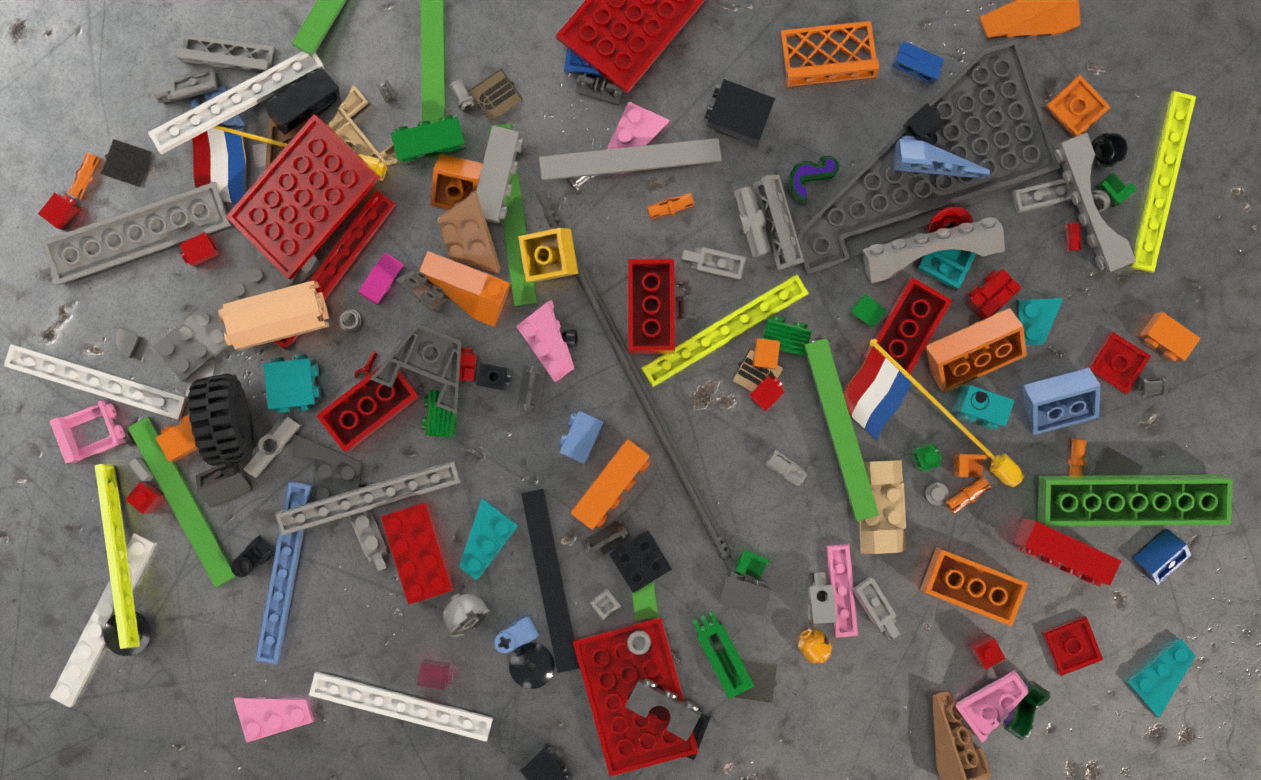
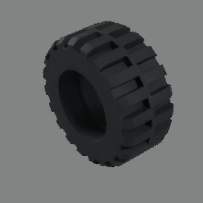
(220, 419)

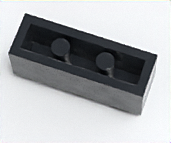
(302, 100)

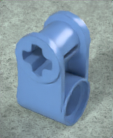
(519, 632)

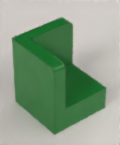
(1116, 189)
(867, 310)
(751, 564)

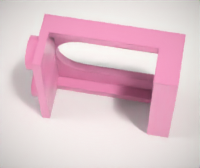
(66, 440)

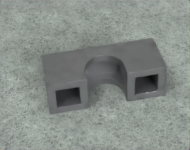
(683, 715)

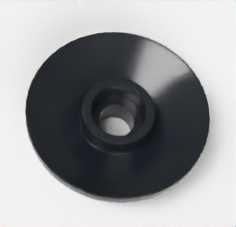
(112, 641)
(535, 654)

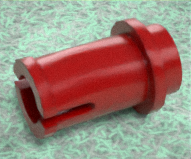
(1073, 236)

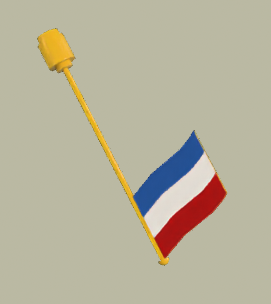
(222, 159)
(881, 388)

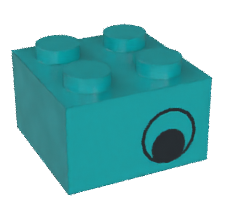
(982, 406)

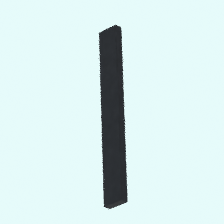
(550, 580)

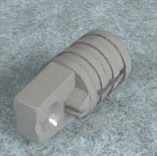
(785, 467)

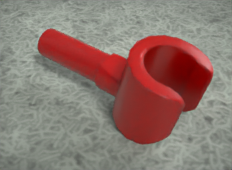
(367, 366)

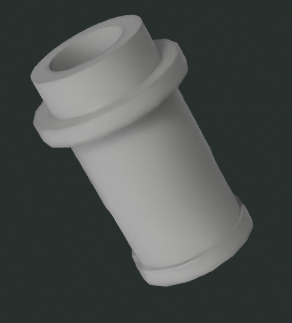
(461, 95)

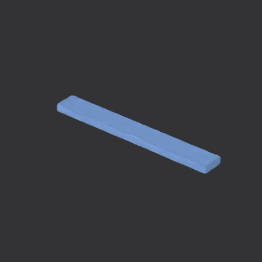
(282, 581)

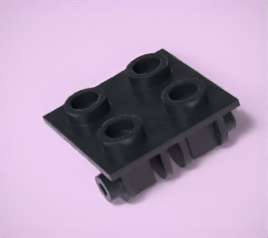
(640, 561)

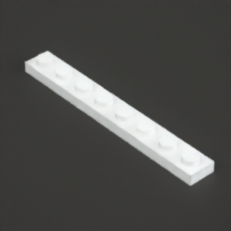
(233, 101)
(95, 381)
(92, 639)
(401, 706)

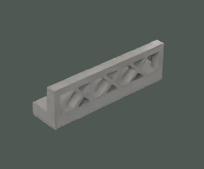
(225, 60)
(781, 222)

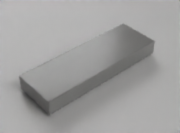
(1041, 195)

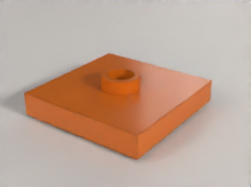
(1077, 106)

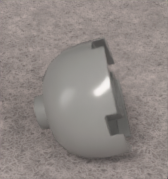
(463, 613)

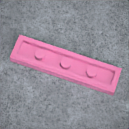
(842, 580)

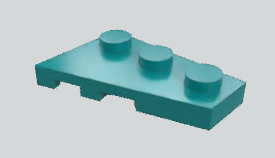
(486, 538)
(1162, 675)

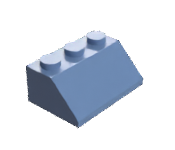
(1062, 401)

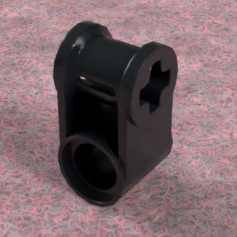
(255, 555)

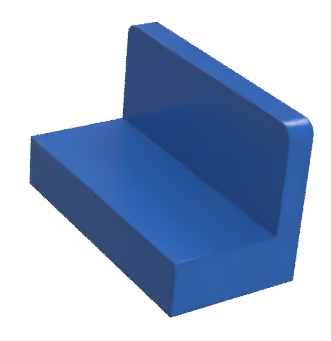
(918, 63)
(1163, 555)

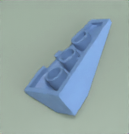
(923, 157)

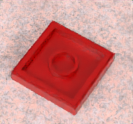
(1119, 363)
(1072, 646)

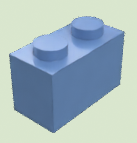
(580, 437)

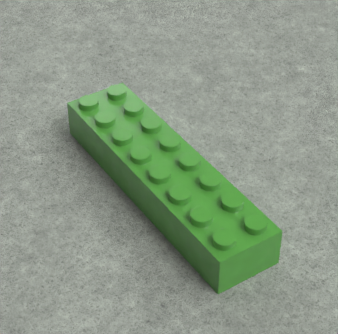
(1135, 500)

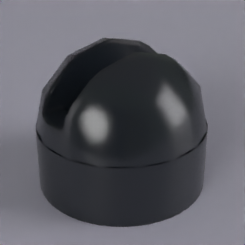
(570, 337)

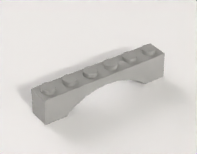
(1076, 160)
(889, 259)

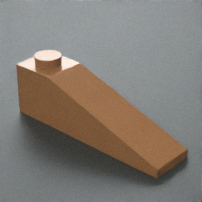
(955, 750)

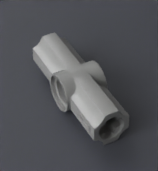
(752, 221)
(261, 456)

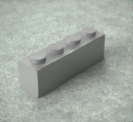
(497, 171)

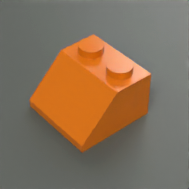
(453, 180)

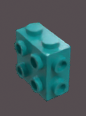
(291, 383)

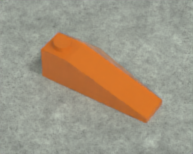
(1031, 18)
(472, 290)

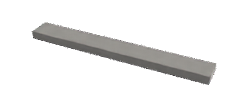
(629, 159)
(367, 498)

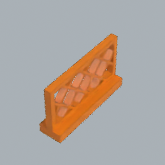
(829, 72)

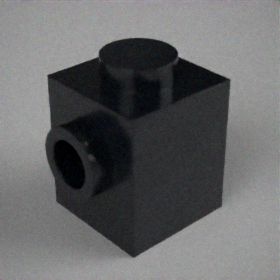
(923, 122)
(493, 377)

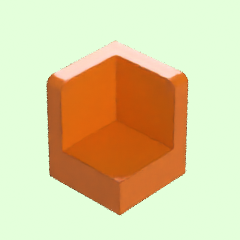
(766, 354)
(968, 465)

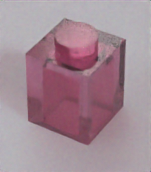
(435, 674)

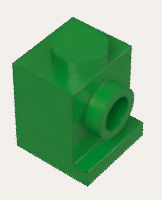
(926, 457)

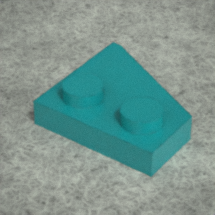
(947, 266)
(1037, 318)

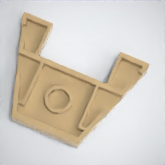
(352, 135)

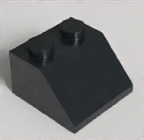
(544, 765)

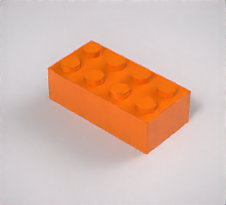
(976, 350)
(609, 485)
(974, 586)

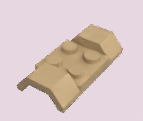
(887, 530)

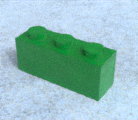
(427, 139)

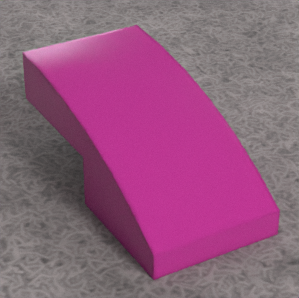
(381, 278)

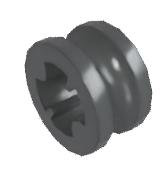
(386, 91)

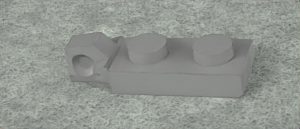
(187, 86)
(715, 262)
(370, 538)
(877, 607)

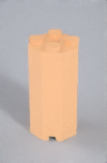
(274, 315)

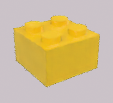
(548, 254)

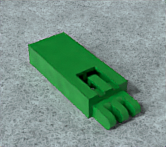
(726, 661)

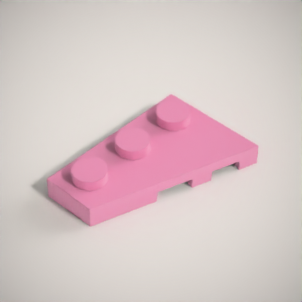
(637, 127)
(545, 340)
(992, 703)
(267, 717)

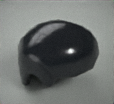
(1109, 149)

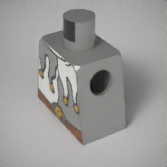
(820, 612)

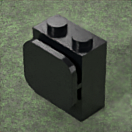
(739, 112)

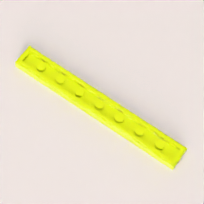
(1163, 181)
(725, 330)
(117, 556)

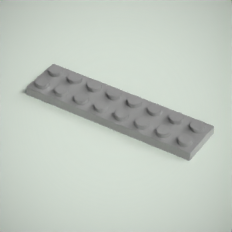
(136, 233)
(202, 333)

